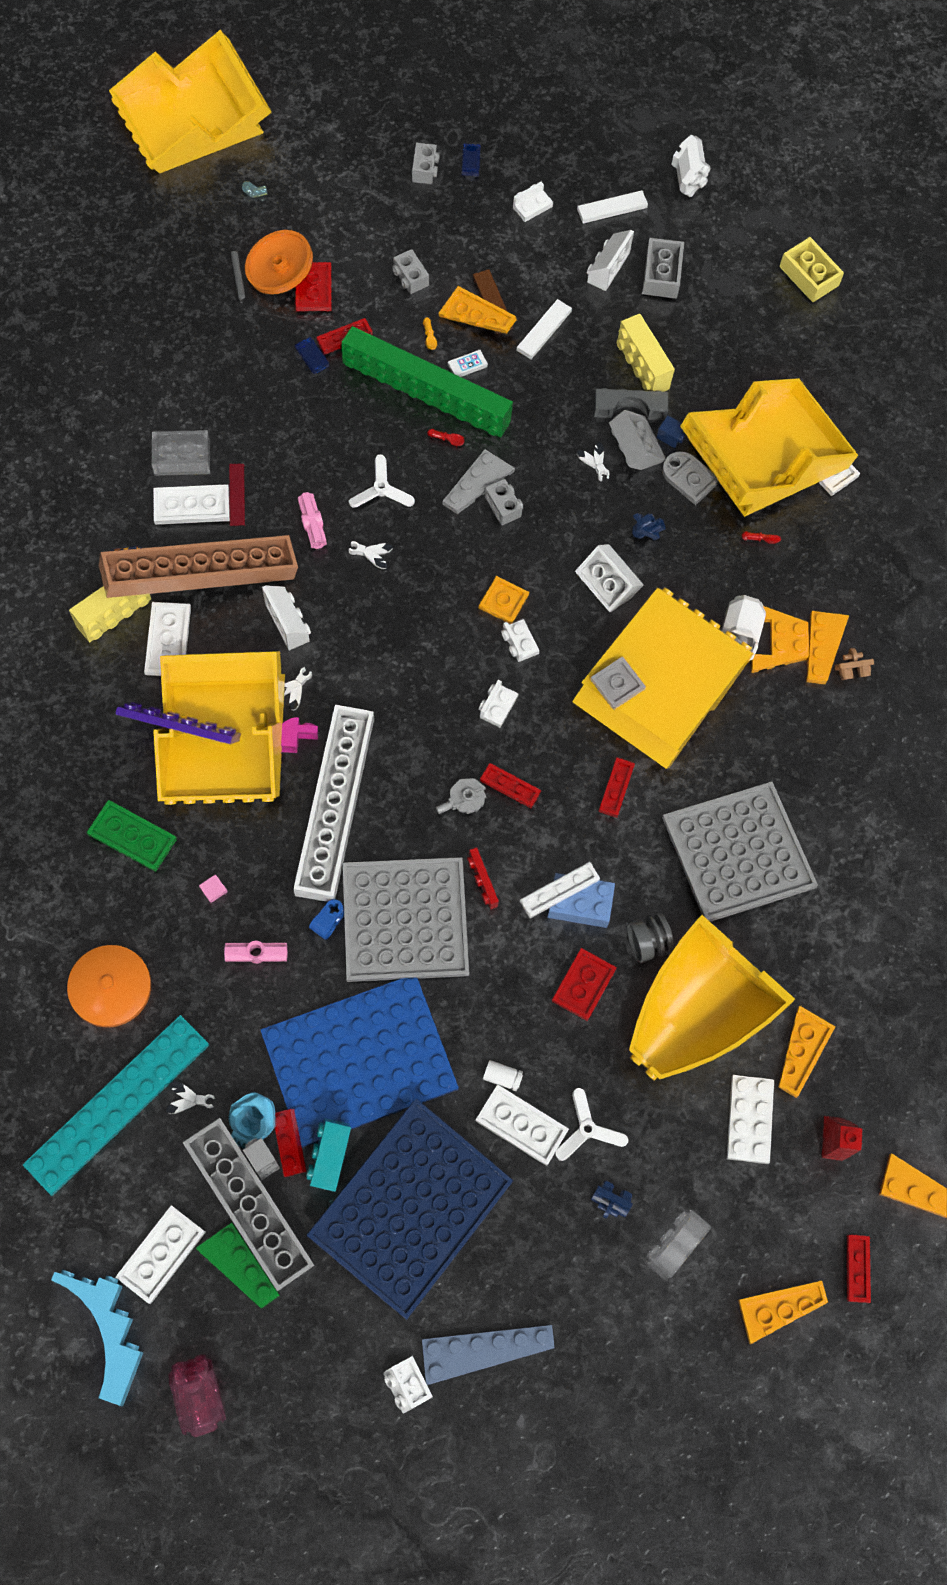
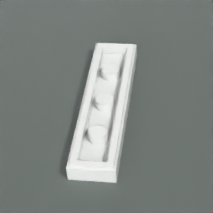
(612, 206)
(544, 329)
(559, 890)

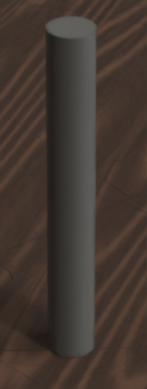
(238, 276)

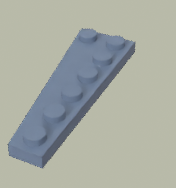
(472, 1352)

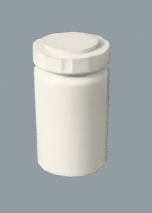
(503, 1075)

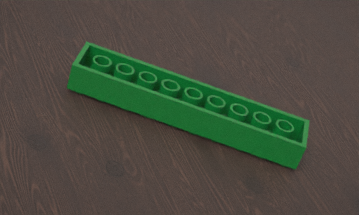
(426, 382)

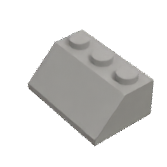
(636, 440)

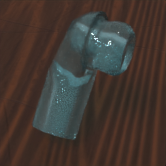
(252, 190)

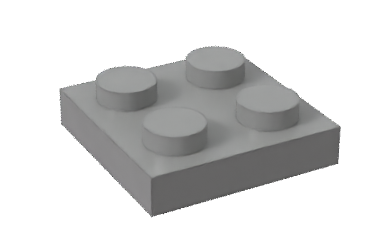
(618, 683)

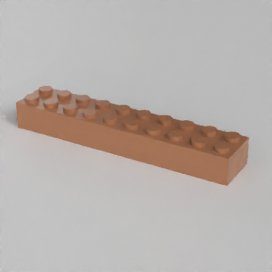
(197, 566)

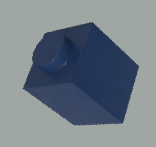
(671, 432)

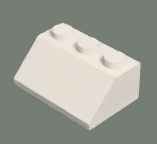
(610, 259)
(609, 577)
(286, 616)

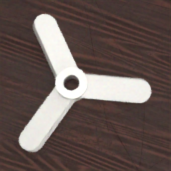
(381, 481)
(581, 1136)

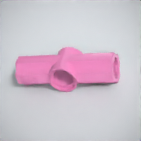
(312, 520)
(242, 952)

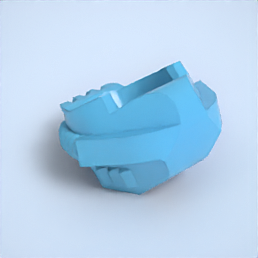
(251, 1118)

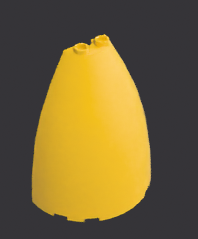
(703, 1004)

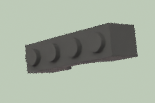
(651, 403)

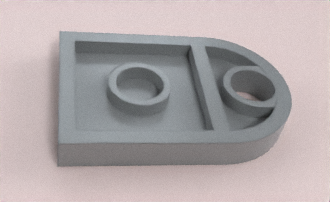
(690, 477)

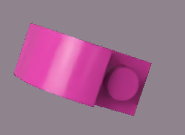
(293, 731)

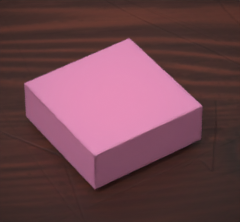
(213, 888)

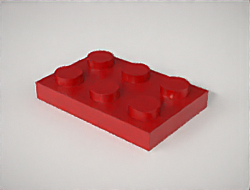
(315, 289)
(584, 984)

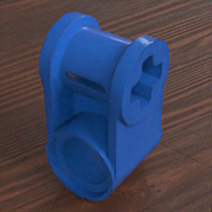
(326, 921)

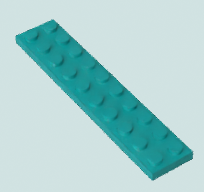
(115, 1105)

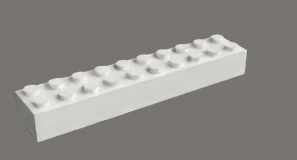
(334, 804)

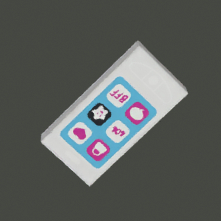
(467, 364)

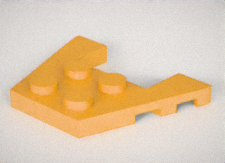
(788, 641)

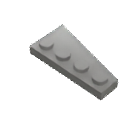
(483, 472)

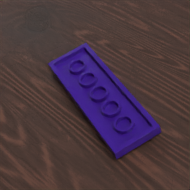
(173, 721)

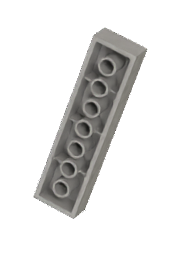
(248, 1204)

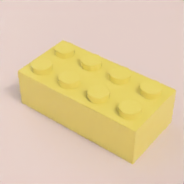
(645, 354)
(99, 613)

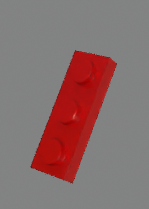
(333, 340)
(510, 785)
(616, 787)
(482, 878)
(289, 1143)
(858, 1269)

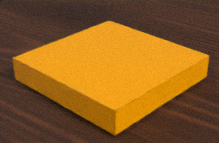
(503, 600)

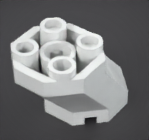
(691, 166)
(745, 620)

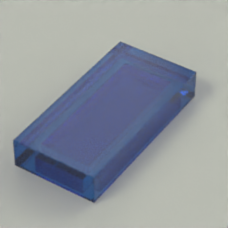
(471, 159)
(312, 355)

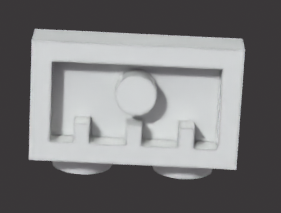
(531, 202)
(520, 640)
(498, 704)
(407, 1385)

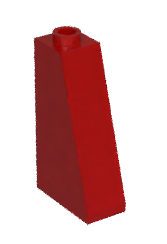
(840, 1138)

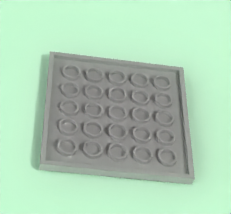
(739, 852)
(405, 919)

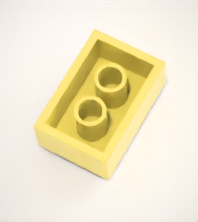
(811, 269)

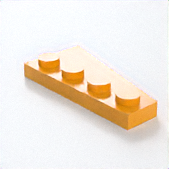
(473, 310)
(824, 640)
(804, 1048)
(913, 1187)
(776, 1309)

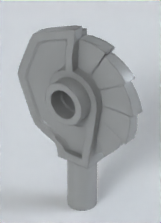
(466, 796)

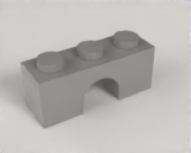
(260, 1158)

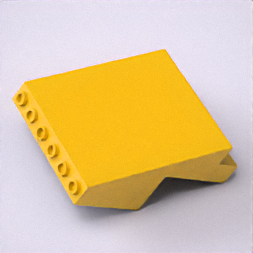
(190, 108)
(769, 444)
(685, 674)
(232, 692)

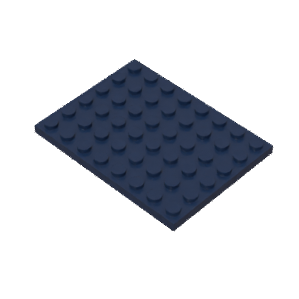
(410, 1208)

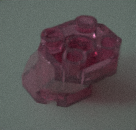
(196, 1396)

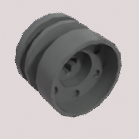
(645, 938)

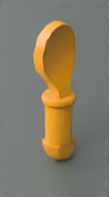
(431, 341)

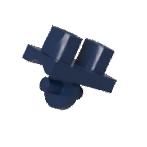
(647, 526)
(610, 1202)

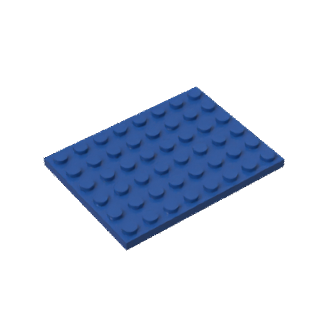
(359, 1058)

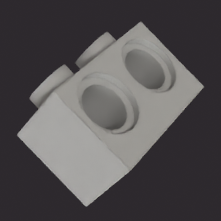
(424, 163)
(410, 271)
(501, 502)

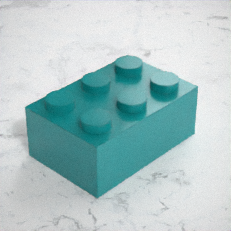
(328, 1154)

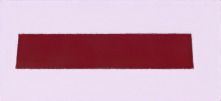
(237, 498)

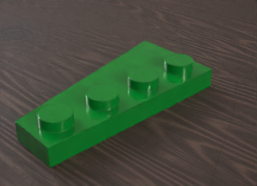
(235, 1260)

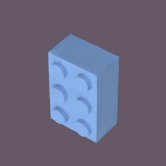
(588, 906)

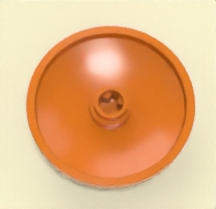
(278, 262)
(109, 986)

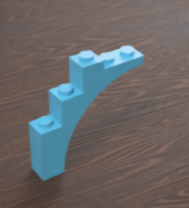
(120, 1359)

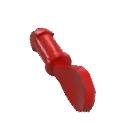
(454, 439)
(771, 539)

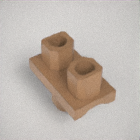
(863, 666)

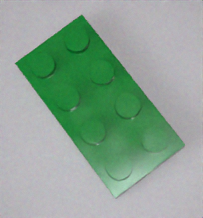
(132, 835)

